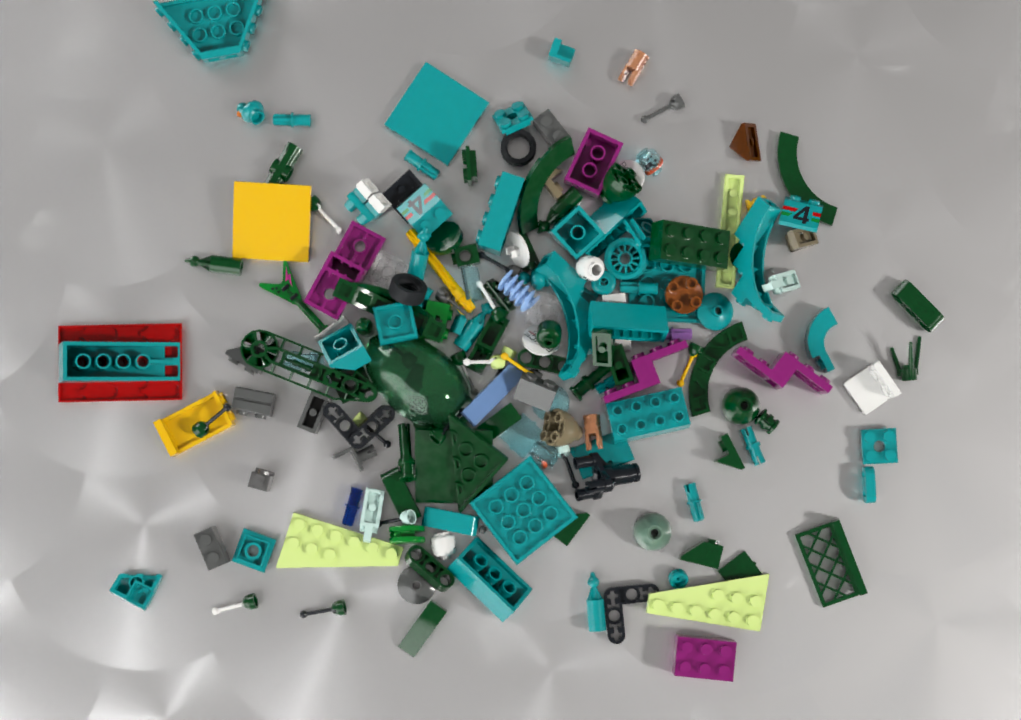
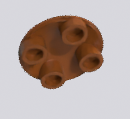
(683, 294)

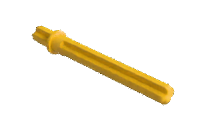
(444, 275)

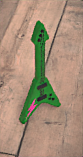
(289, 291)

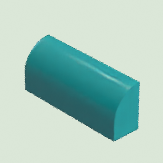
(610, 220)
(629, 320)

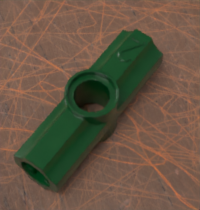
(282, 167)

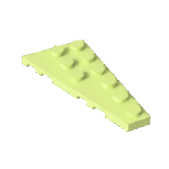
(322, 544)
(725, 603)

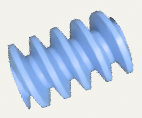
(517, 291)

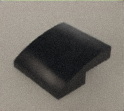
(402, 189)

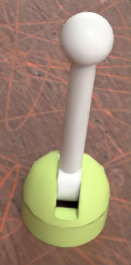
(495, 361)

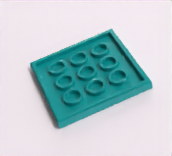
(436, 114)
(663, 274)
(523, 510)

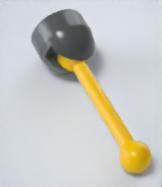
(504, 356)

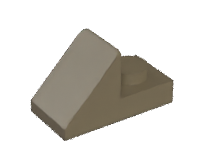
(554, 188)
(800, 239)

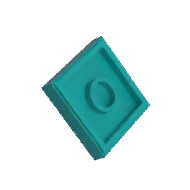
(395, 323)

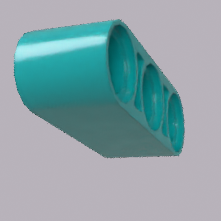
(450, 521)

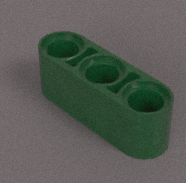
(917, 306)
(534, 363)
(399, 492)
(431, 577)

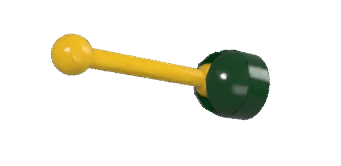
(694, 351)

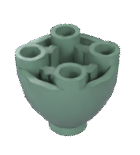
(643, 529)

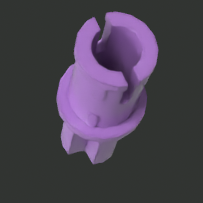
(682, 333)

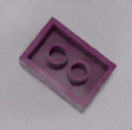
(592, 162)
(704, 657)

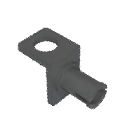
(359, 456)

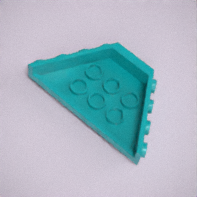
(213, 27)

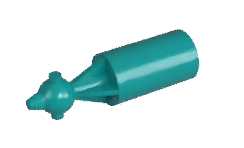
(419, 255)
(472, 329)
(595, 606)

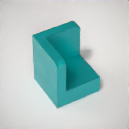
(561, 53)

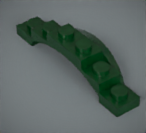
(368, 296)

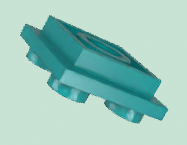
(513, 118)
(640, 230)
(889, 441)
(265, 545)

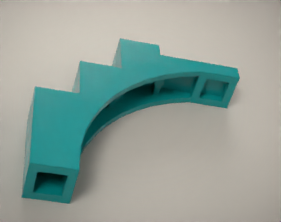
(753, 236)
(568, 287)

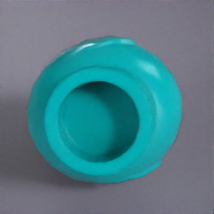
(251, 112)
(535, 278)

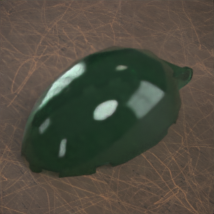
(417, 381)

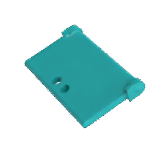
(618, 454)

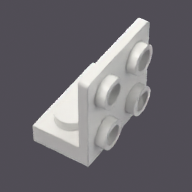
(871, 387)

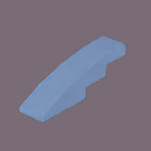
(492, 394)

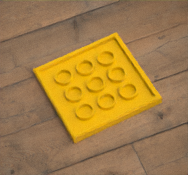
(271, 221)

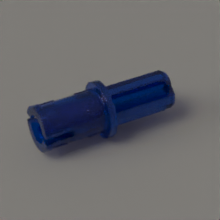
(352, 506)

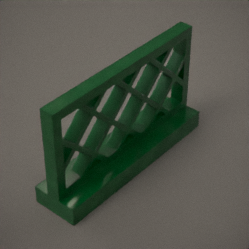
(846, 555)

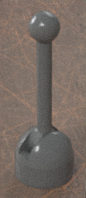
(675, 103)
(444, 296)

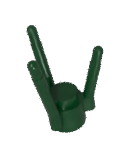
(909, 371)

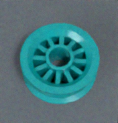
(610, 251)

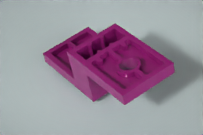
(344, 264)
(644, 370)
(782, 370)

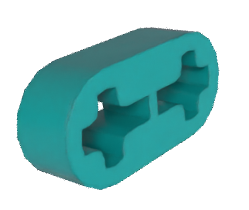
(868, 484)

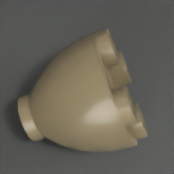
(560, 428)

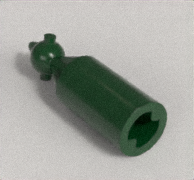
(565, 204)
(218, 264)
(365, 327)

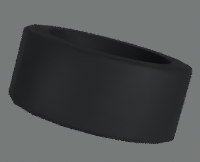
(523, 161)
(407, 289)

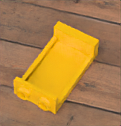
(177, 428)

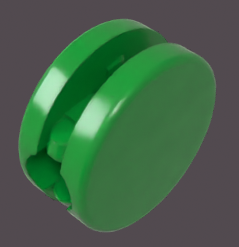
(406, 534)

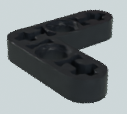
(354, 429)
(622, 599)

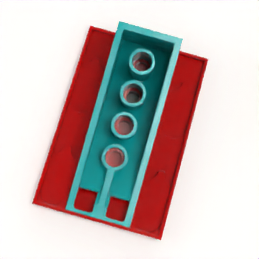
(137, 361)

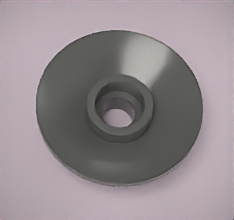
(410, 594)

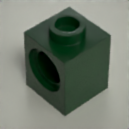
(472, 250)

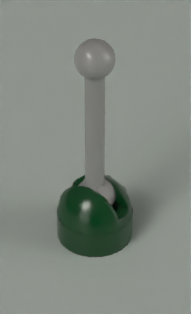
(457, 359)

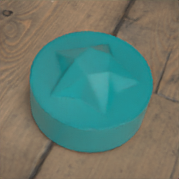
(678, 578)

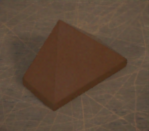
(746, 142)

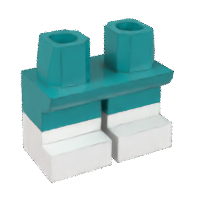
(367, 201)

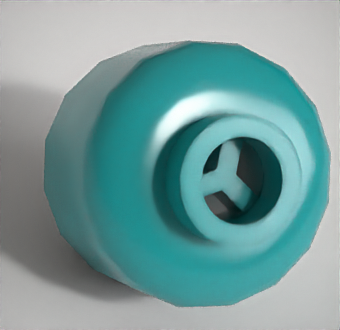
(604, 289)

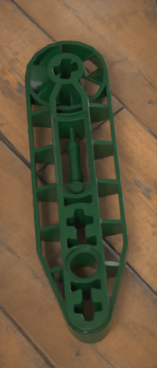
(318, 373)

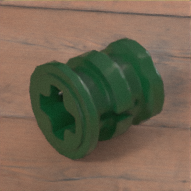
(769, 418)

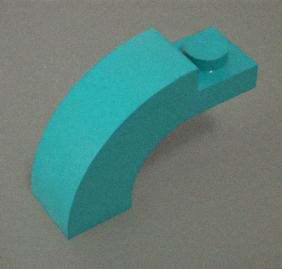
(815, 339)

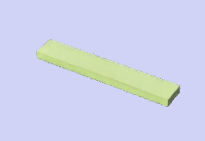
(730, 221)

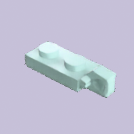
(782, 282)
(371, 512)

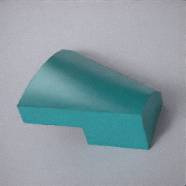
(136, 589)

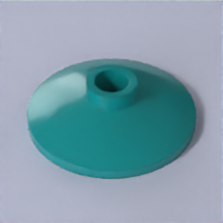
(707, 315)

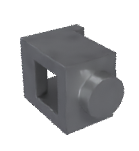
(261, 479)

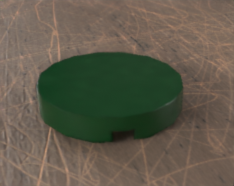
(445, 238)

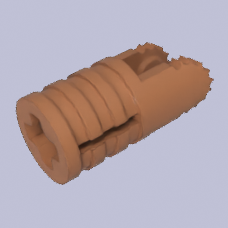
(634, 65)
(592, 428)

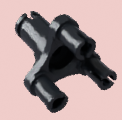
(604, 476)

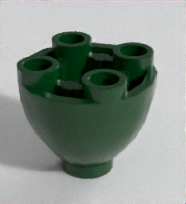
(619, 184)
(732, 406)

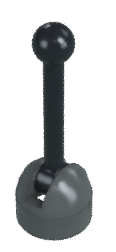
(516, 270)

